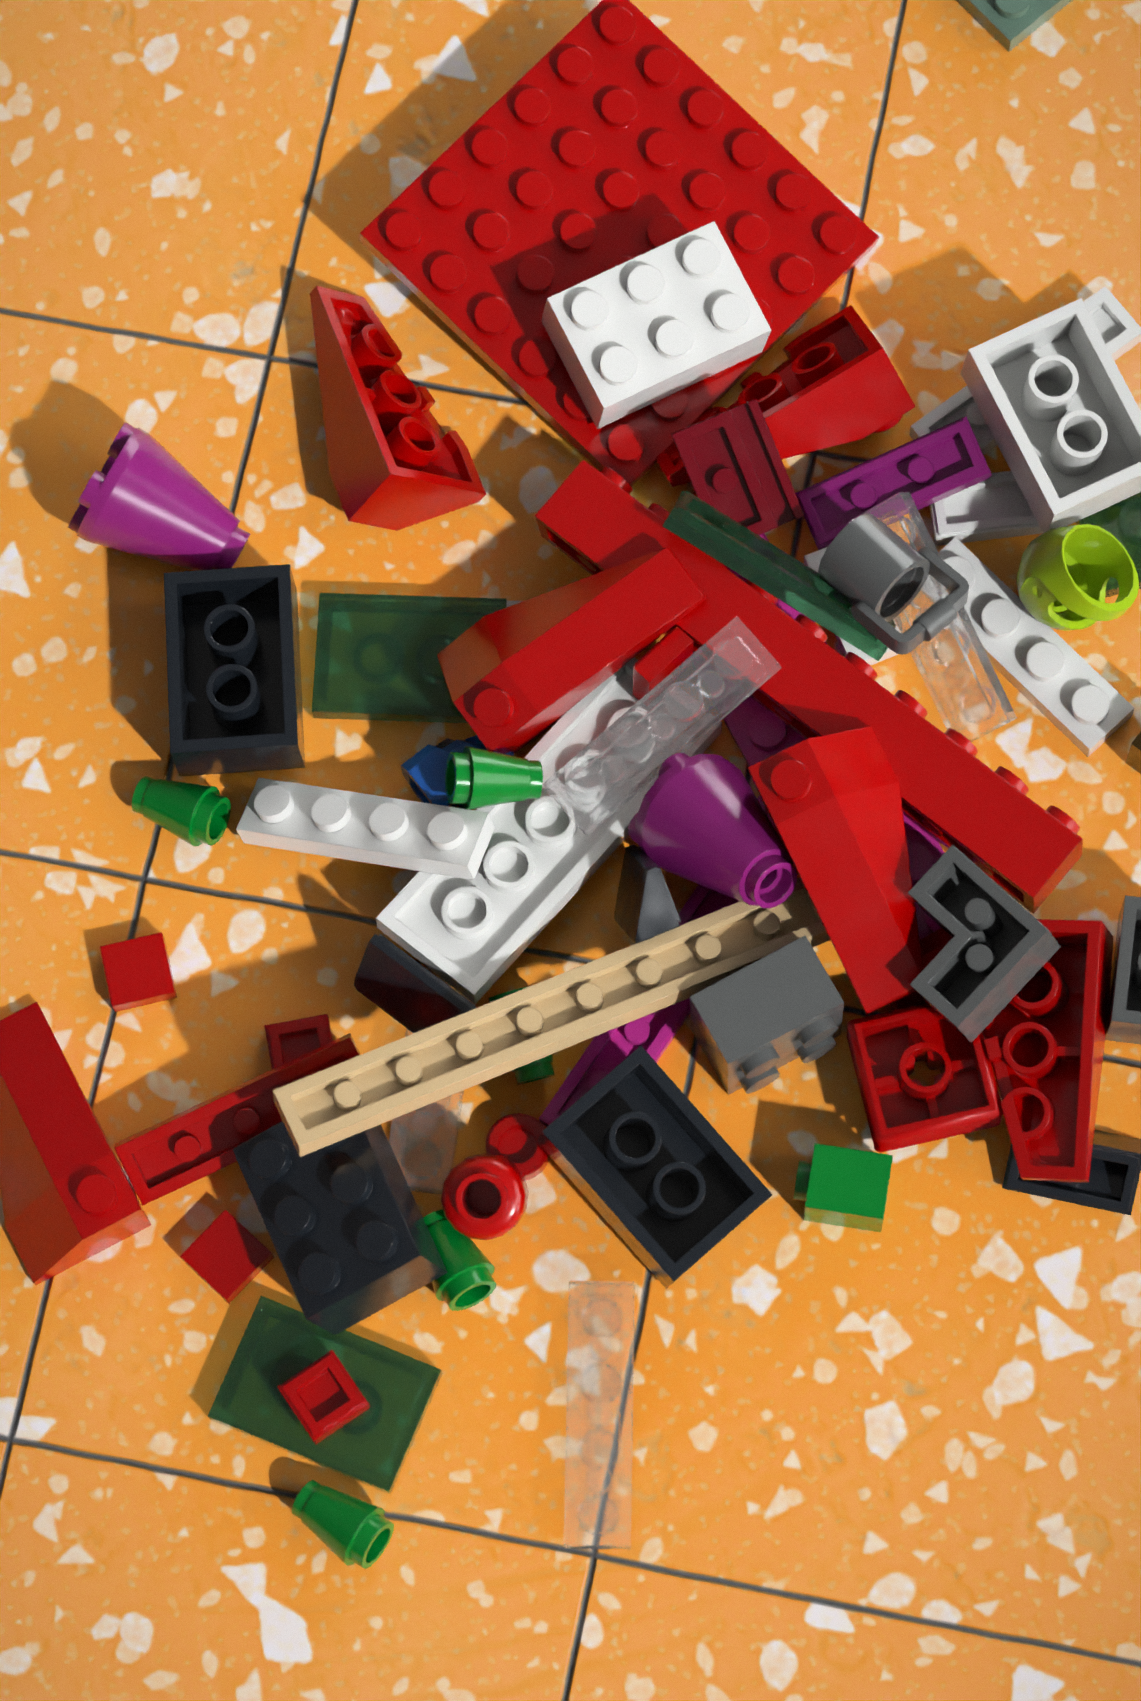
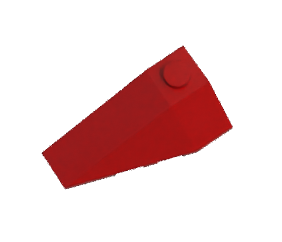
(824, 395)
(381, 438)
(549, 652)
(849, 845)
(1052, 1051)
(57, 1168)

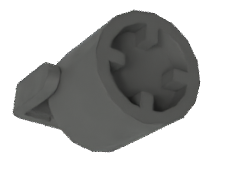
(883, 577)

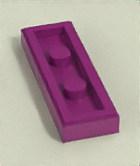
(925, 467)

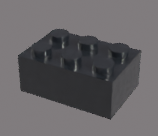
(234, 670)
(653, 1166)
(340, 1223)

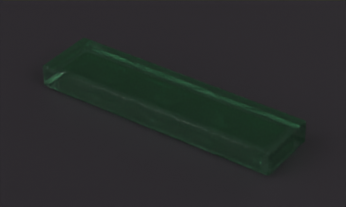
(768, 569)

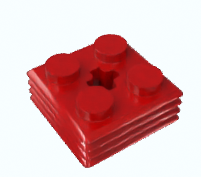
(902, 1109)

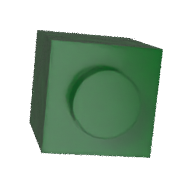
(844, 1187)

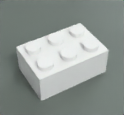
(655, 324)
(1059, 414)

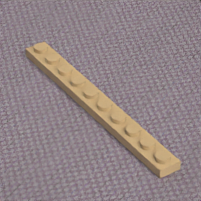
(538, 1020)

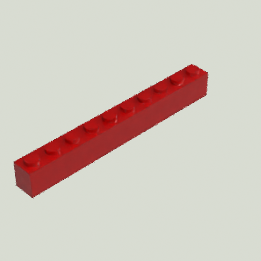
(826, 693)

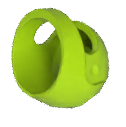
(1067, 573)

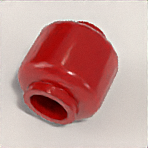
(484, 1196)

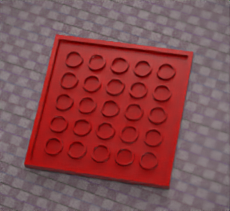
(585, 168)

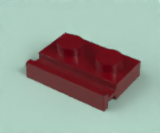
(739, 468)

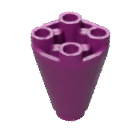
(156, 508)
(713, 831)

